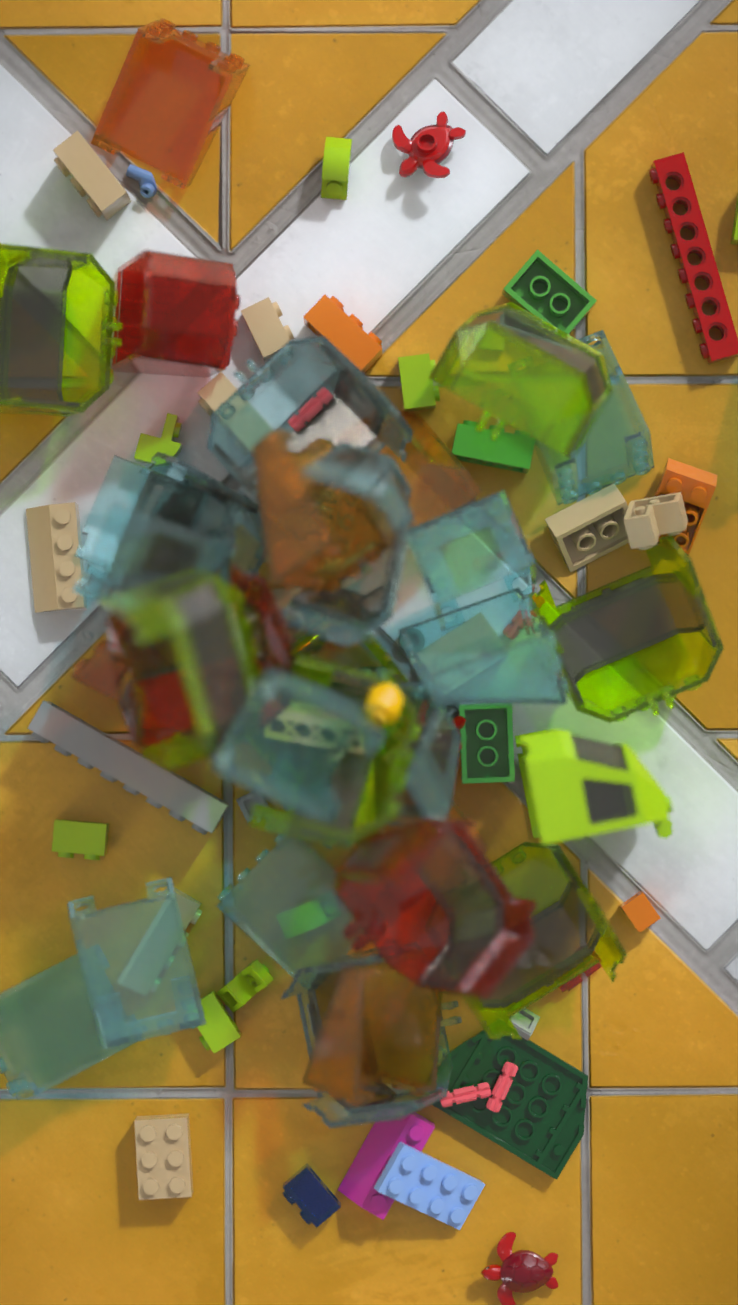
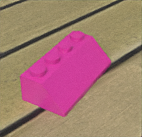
(374, 1156)

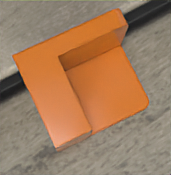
(640, 911)

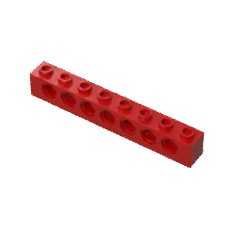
(676, 168)

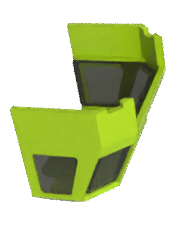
(587, 787)

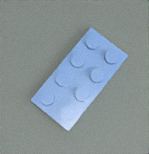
(429, 1185)

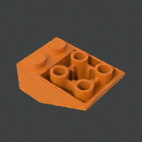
(696, 489)

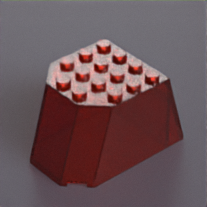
(175, 315)

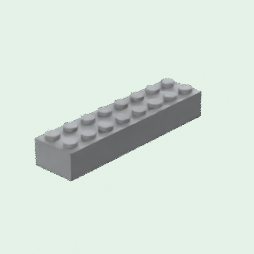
(128, 766)

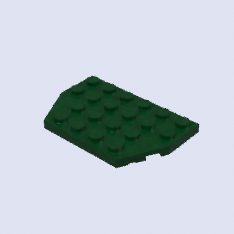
(542, 1108)

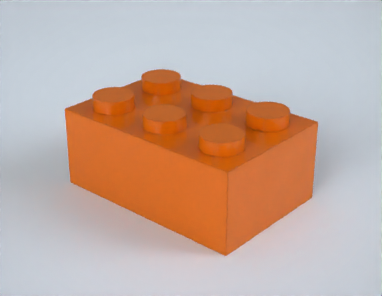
(344, 332)

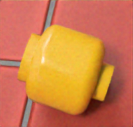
(383, 704)

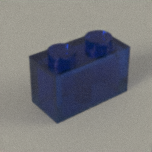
(311, 1196)

